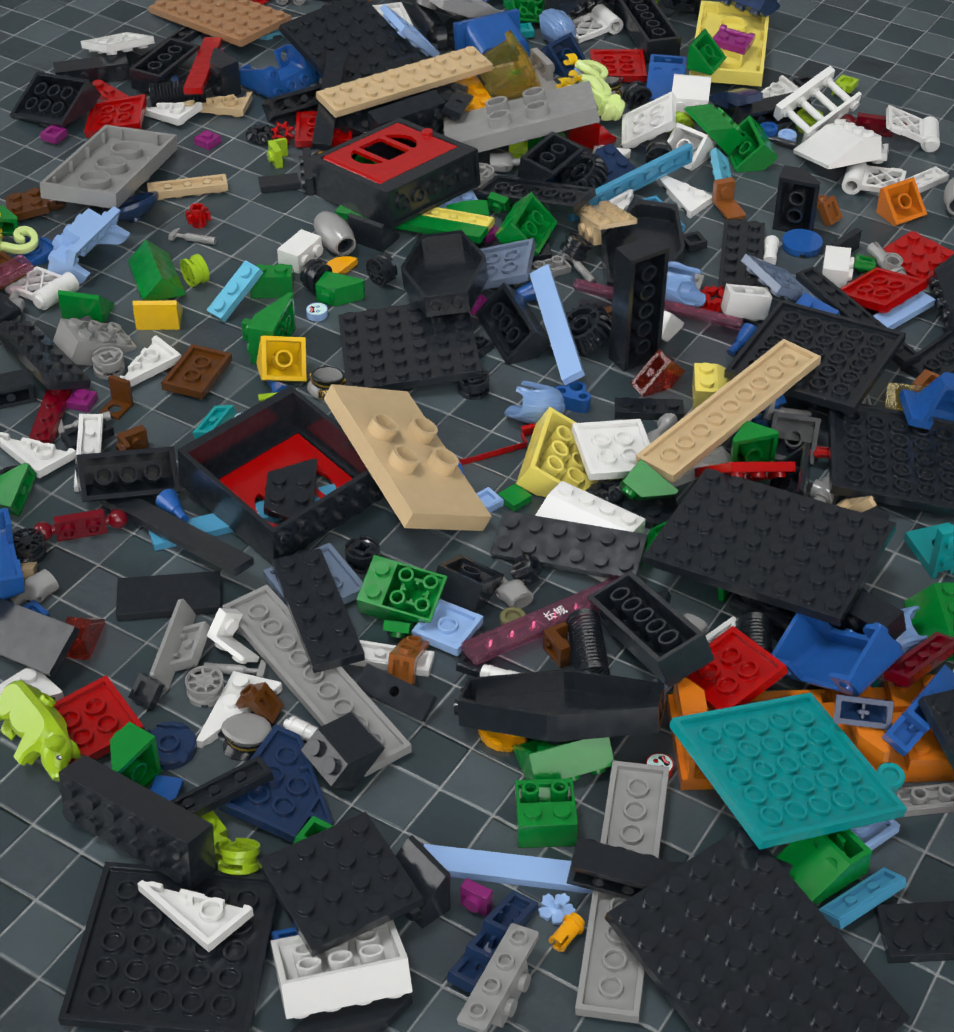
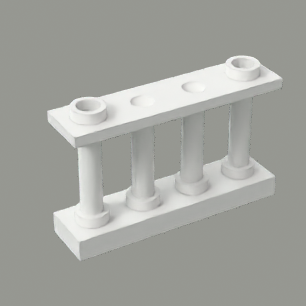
(812, 89)

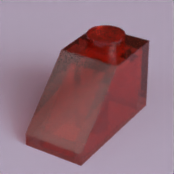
(657, 375)
(87, 638)

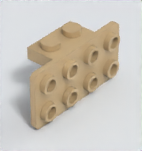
(601, 217)

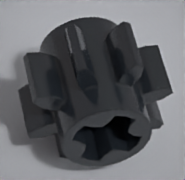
(526, 568)

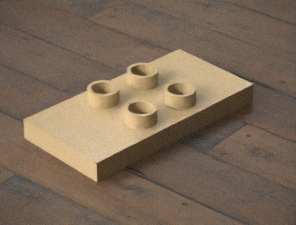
(407, 459)

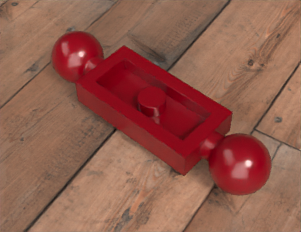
(871, 122)
(82, 524)

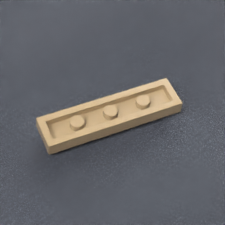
(189, 186)

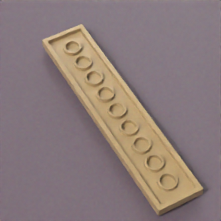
(403, 81)
(728, 409)

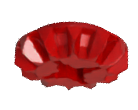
(715, 304)

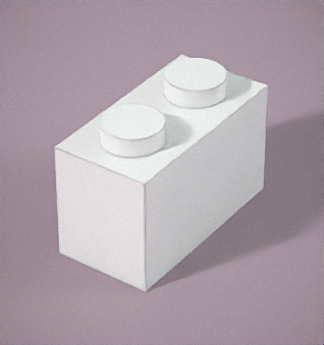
(300, 249)
(838, 265)
(746, 301)

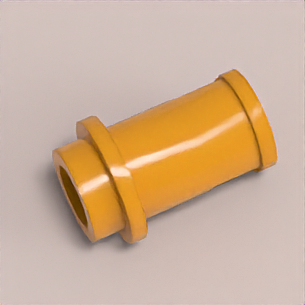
(571, 926)

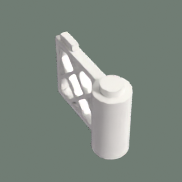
(602, 19)
(924, 130)
(860, 176)
(46, 292)

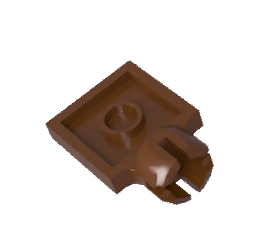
(30, 204)

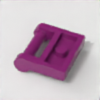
(734, 40)

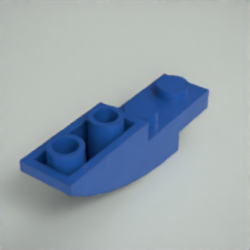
(912, 722)

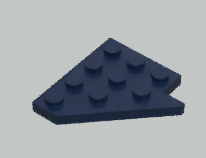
(291, 797)

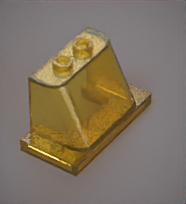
(511, 69)

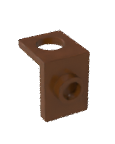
(121, 396)

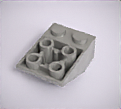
(81, 338)

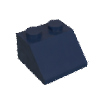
(556, 53)

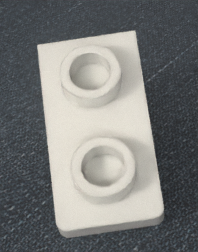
(222, 632)

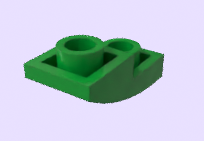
(472, 206)

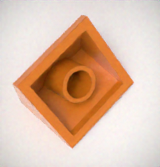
(900, 202)

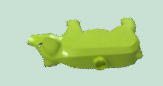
(40, 726)

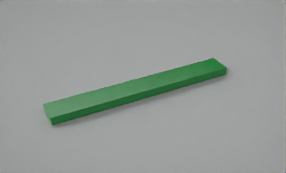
(431, 225)

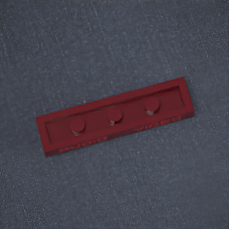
(50, 415)
(920, 660)

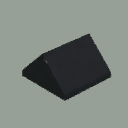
(371, 233)

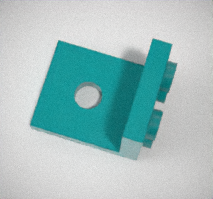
(933, 547)

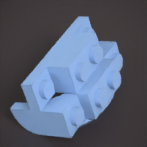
(81, 237)

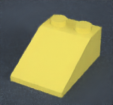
(706, 381)

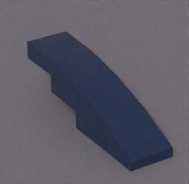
(736, 97)
(512, 909)

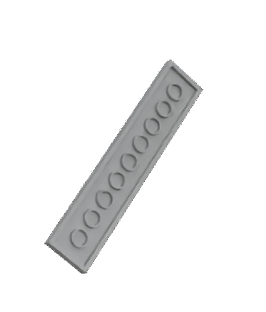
(324, 694)
(633, 820)

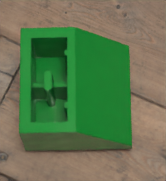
(545, 813)

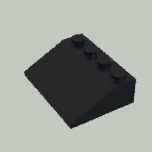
(55, 99)

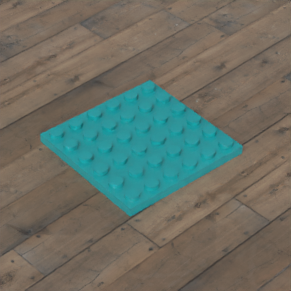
(786, 769)

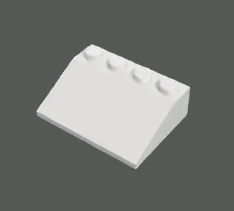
(841, 145)
(579, 506)
(346, 975)

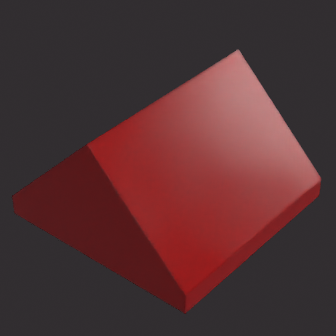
(591, 135)

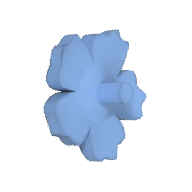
(555, 908)

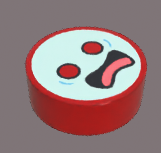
(661, 760)

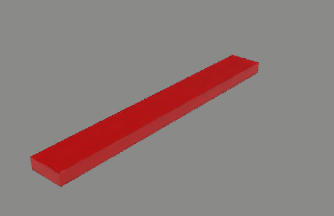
(200, 69)

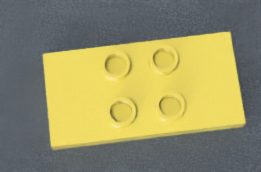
(736, 68)

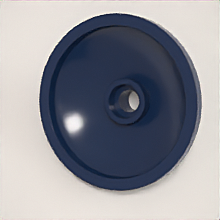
(136, 206)

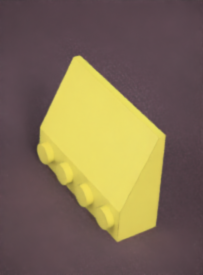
(552, 457)

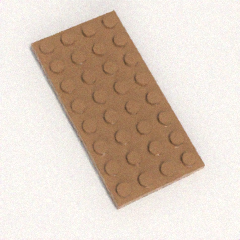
(233, 20)

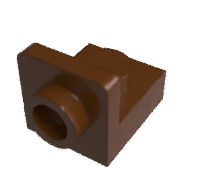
(132, 439)
(556, 644)
(261, 701)

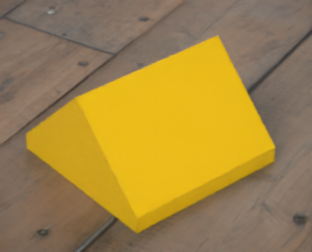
(157, 315)
(282, 358)

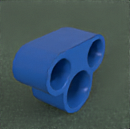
(576, 397)

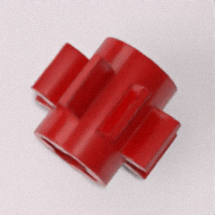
(288, 131)
(198, 215)

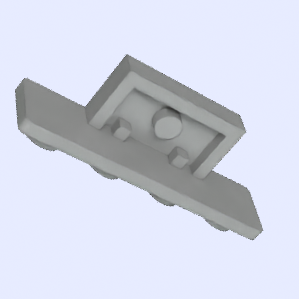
(544, 68)
(180, 645)
(501, 982)

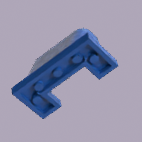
(488, 31)
(932, 401)

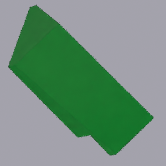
(154, 273)

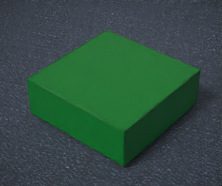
(515, 497)

